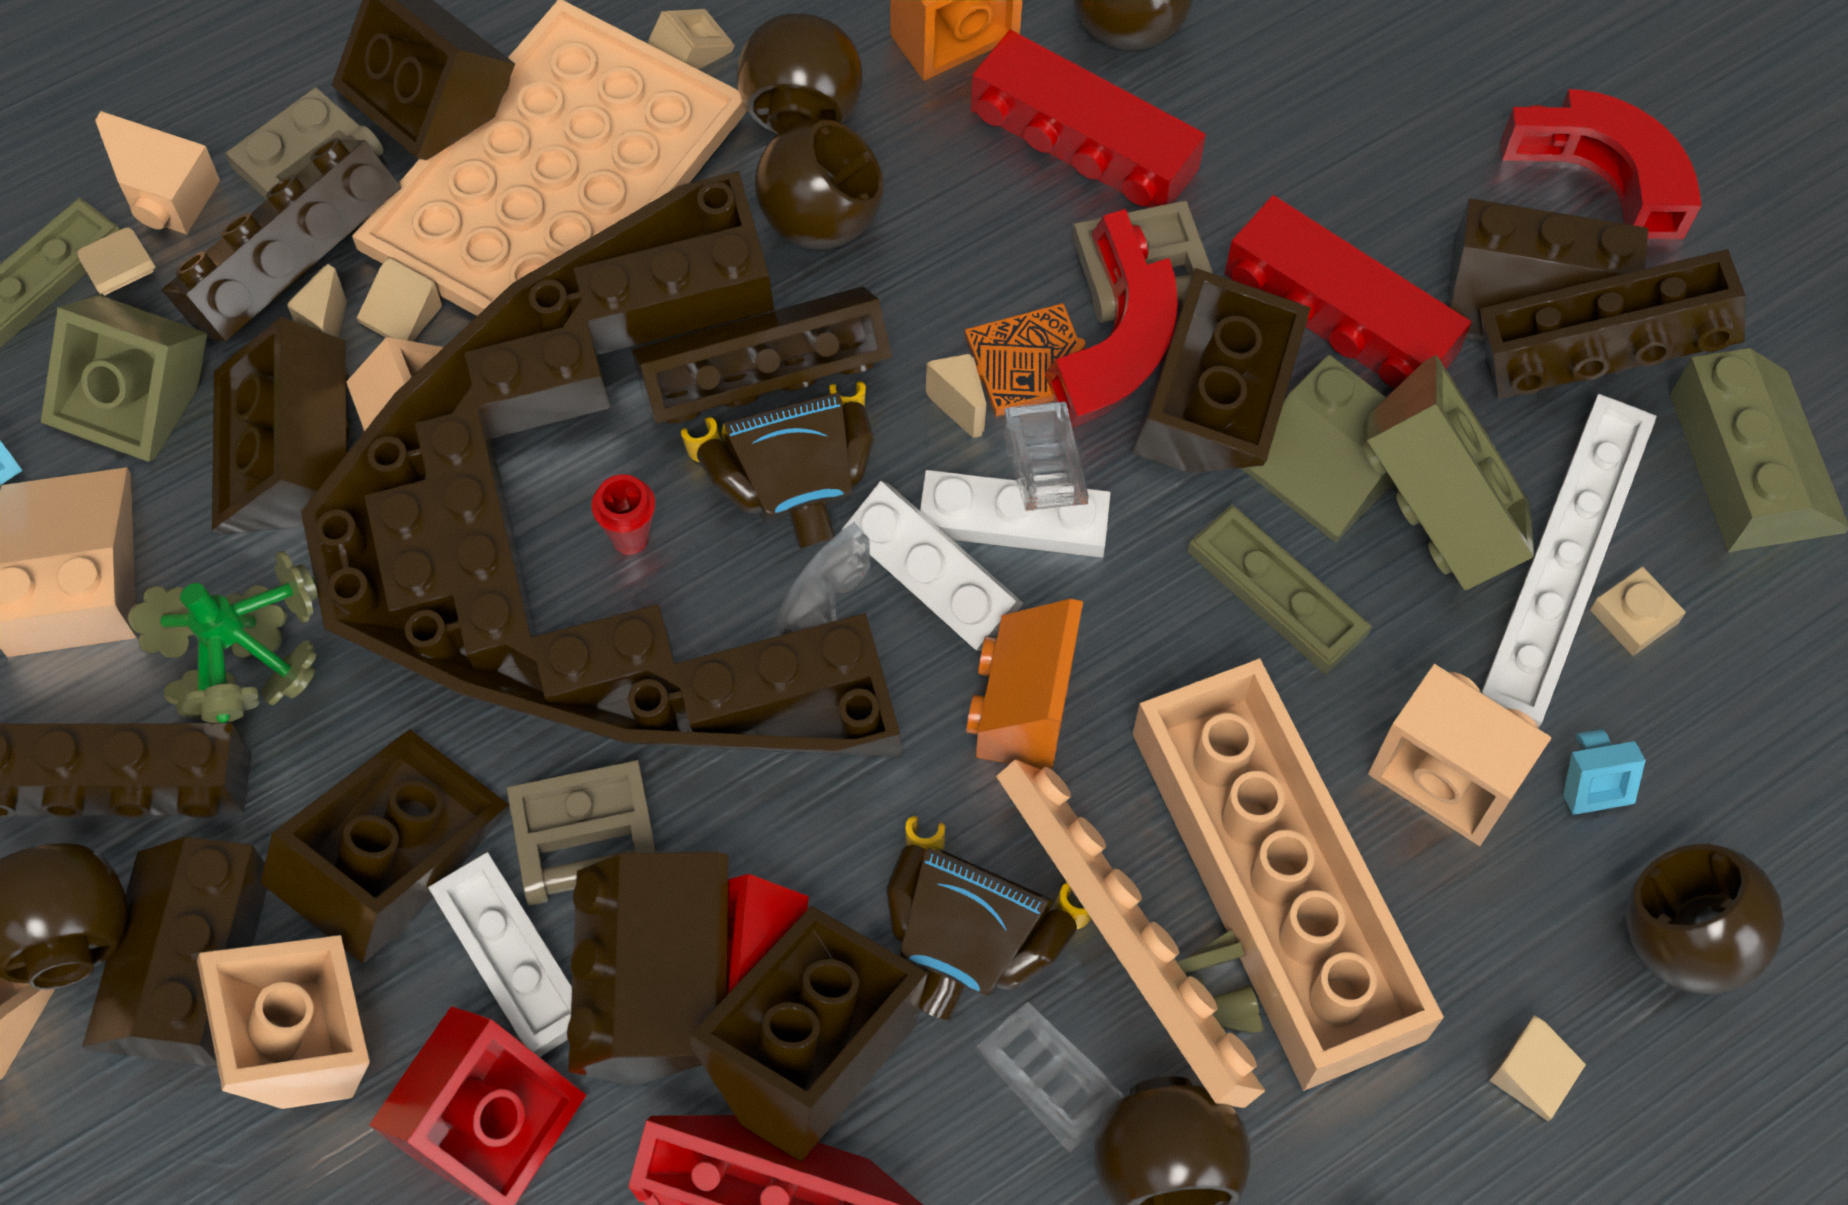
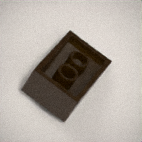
(377, 841)

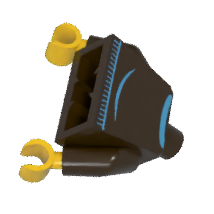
(790, 460)
(971, 923)

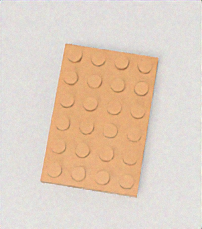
(575, 146)

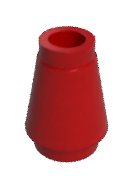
(624, 512)

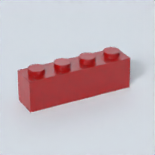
(1086, 121)
(1352, 297)

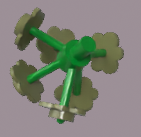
(240, 621)

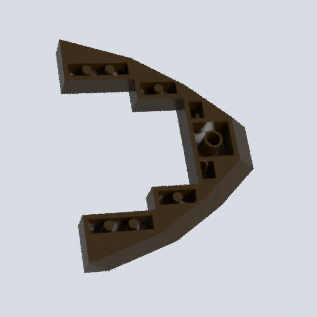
(422, 550)

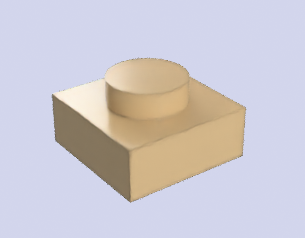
(1637, 611)

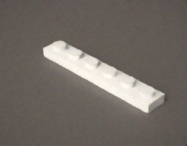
(1568, 558)

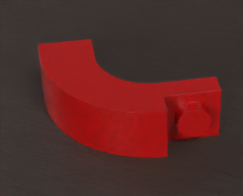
(1620, 145)
(1144, 322)

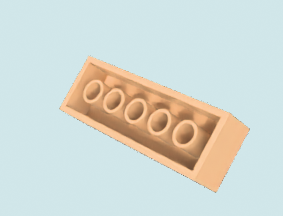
(1284, 874)

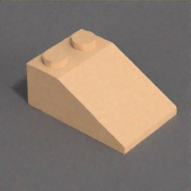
(66, 562)

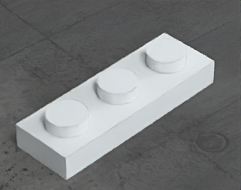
(994, 514)
(933, 566)
(507, 952)

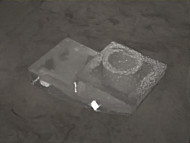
(833, 569)

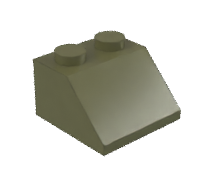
(120, 375)
(1319, 450)

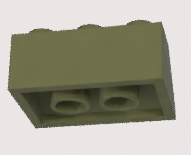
(1755, 451)
(1450, 477)

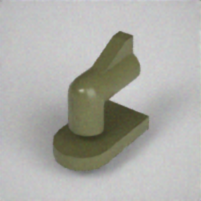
(1236, 1008)

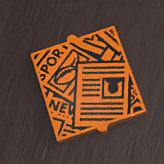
(1018, 352)

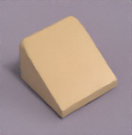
(690, 37)
(115, 261)
(399, 302)
(320, 303)
(957, 390)
(1538, 1069)

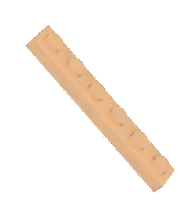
(1141, 946)

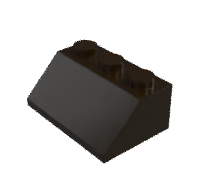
(421, 74)
(1525, 252)
(1221, 377)
(277, 426)
(179, 904)
(646, 962)
(808, 1030)

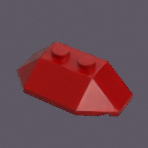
(727, 1164)

